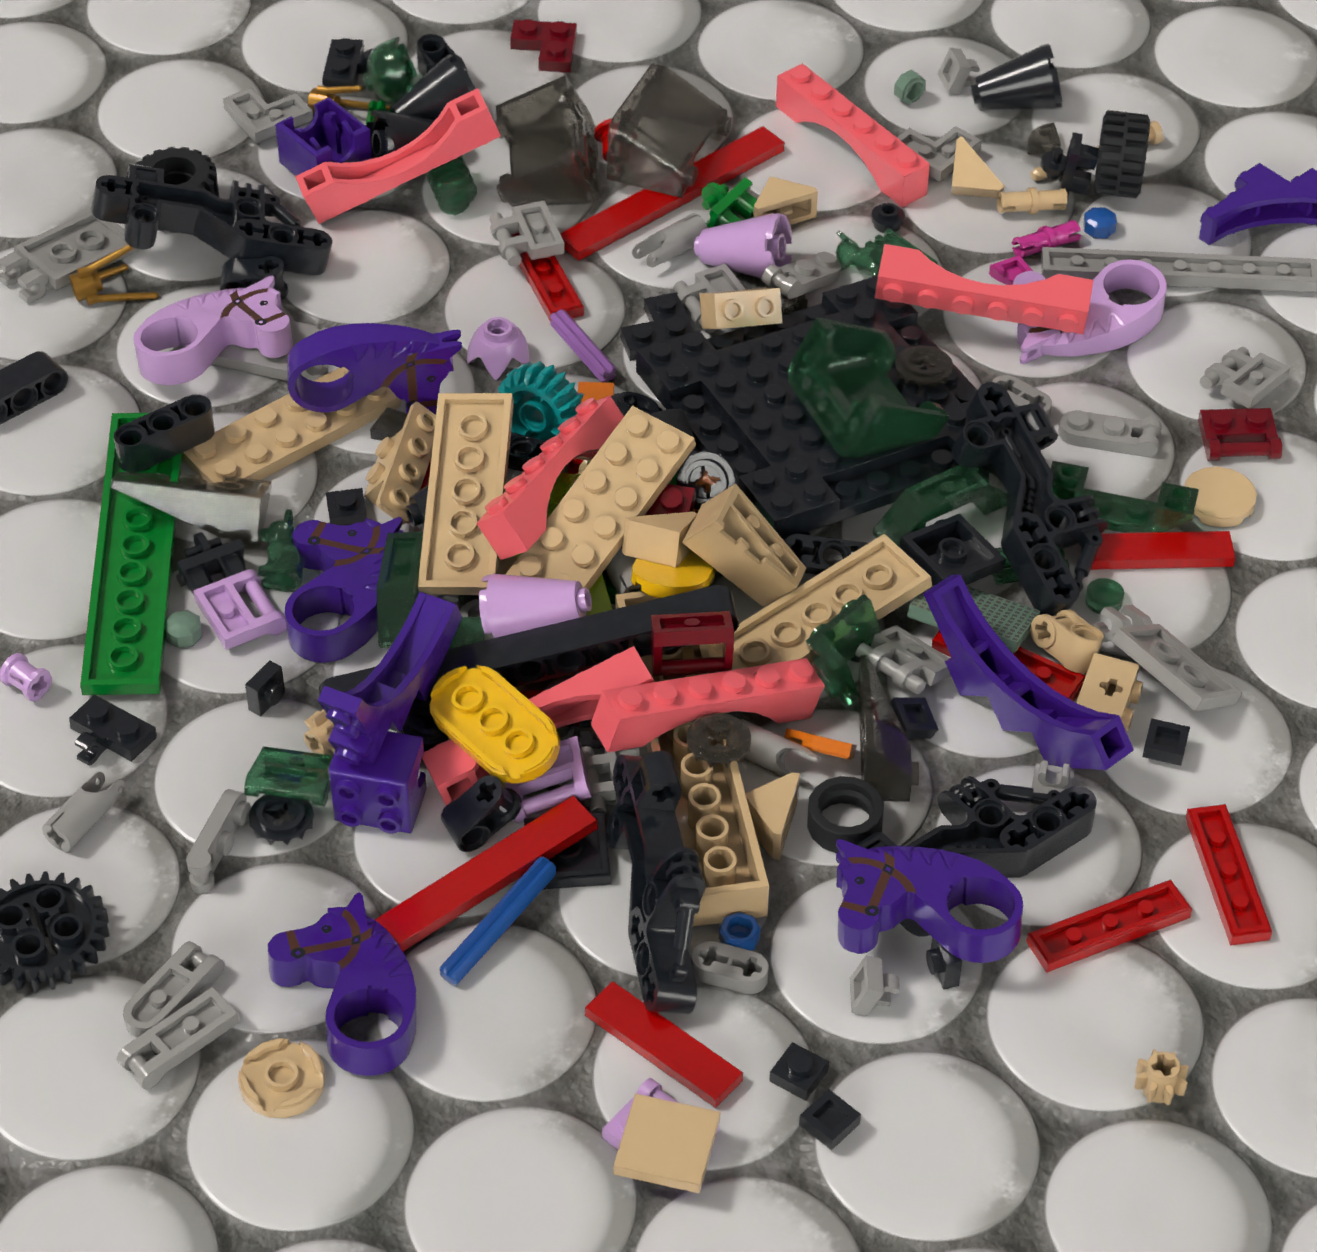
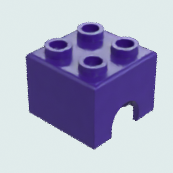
(330, 137)
(381, 793)

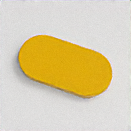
(664, 581)
(494, 724)

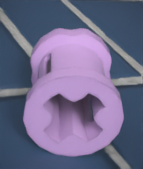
(25, 676)

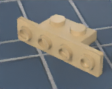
(402, 463)

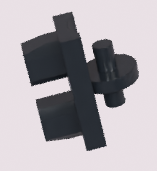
(1078, 155)
(209, 559)

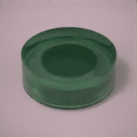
(1104, 593)

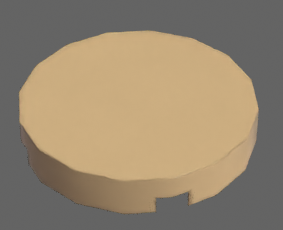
(1223, 496)
(281, 1078)

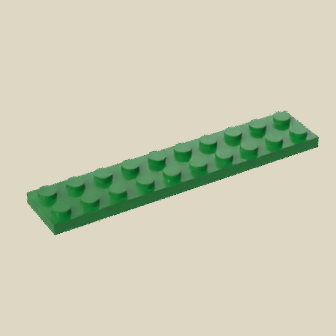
(129, 586)

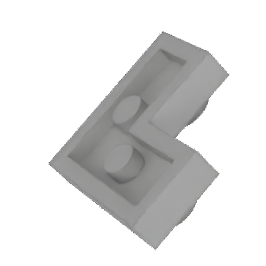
(260, 118)
(938, 153)

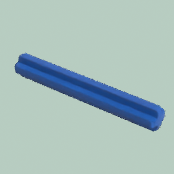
(497, 921)

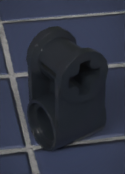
(431, 50)
(246, 272)
(477, 813)

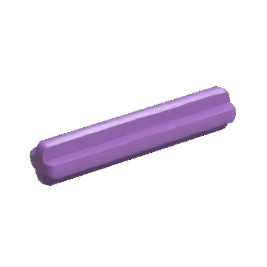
(583, 346)

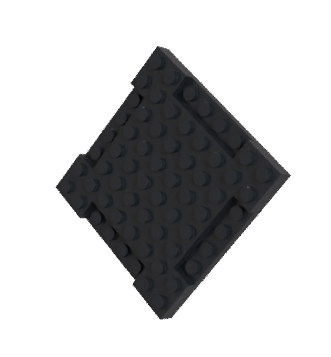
(751, 416)

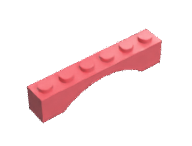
(893, 164)
(342, 186)
(1051, 303)
(520, 514)
(564, 704)
(642, 712)

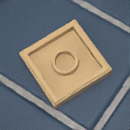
(667, 1143)

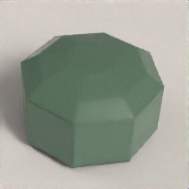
(909, 86)
(183, 628)

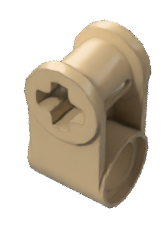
(1067, 639)

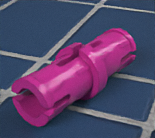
(1046, 237)

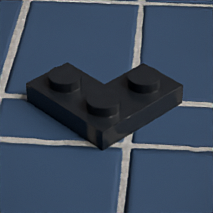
(666, 321)

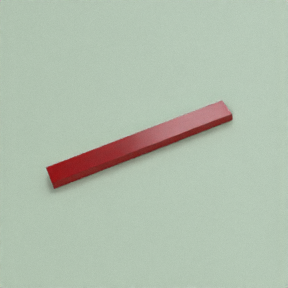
(650, 205)

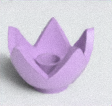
(497, 344)

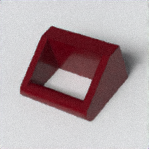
(692, 630)

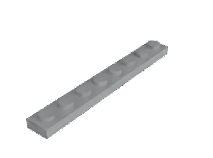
(1191, 268)

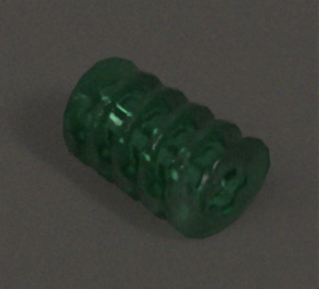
(452, 186)

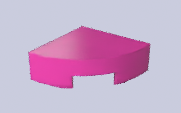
(1008, 269)

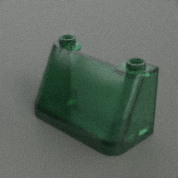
(848, 393)

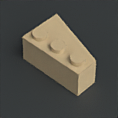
(744, 547)

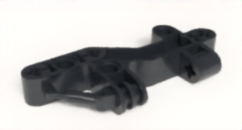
(228, 225)
(1035, 518)
(996, 835)
(663, 879)

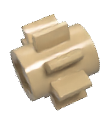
(319, 733)
(1161, 1077)

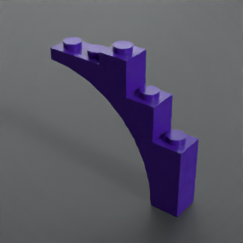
(1261, 200)
(386, 695)
(1020, 700)

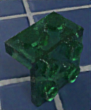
(836, 643)

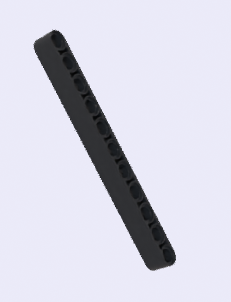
(569, 644)

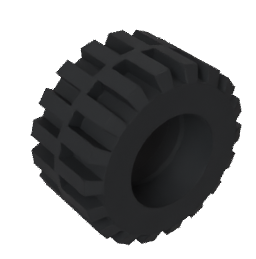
(1122, 154)
(184, 168)

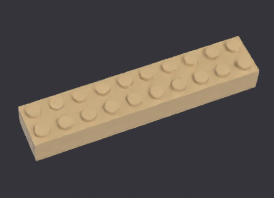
(712, 812)

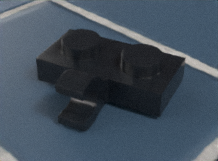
(345, 62)
(110, 728)

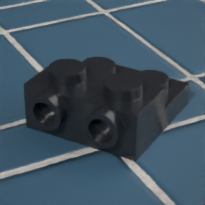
(952, 549)

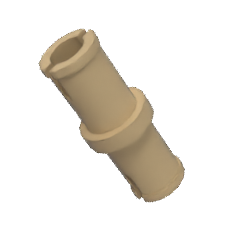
(1032, 200)

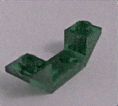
(939, 496)
(1125, 513)
(397, 583)

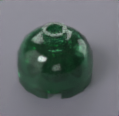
(389, 70)

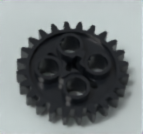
(65, 914)

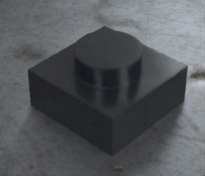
(346, 506)
(265, 688)
(915, 717)
(1166, 742)
(944, 965)
(799, 1071)
(830, 1119)

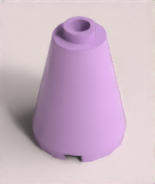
(746, 244)
(526, 603)

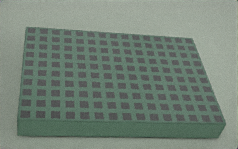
(1006, 618)

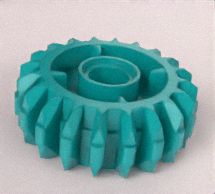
(540, 399)

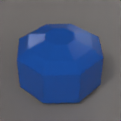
(1099, 222)
(740, 931)

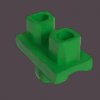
(725, 203)

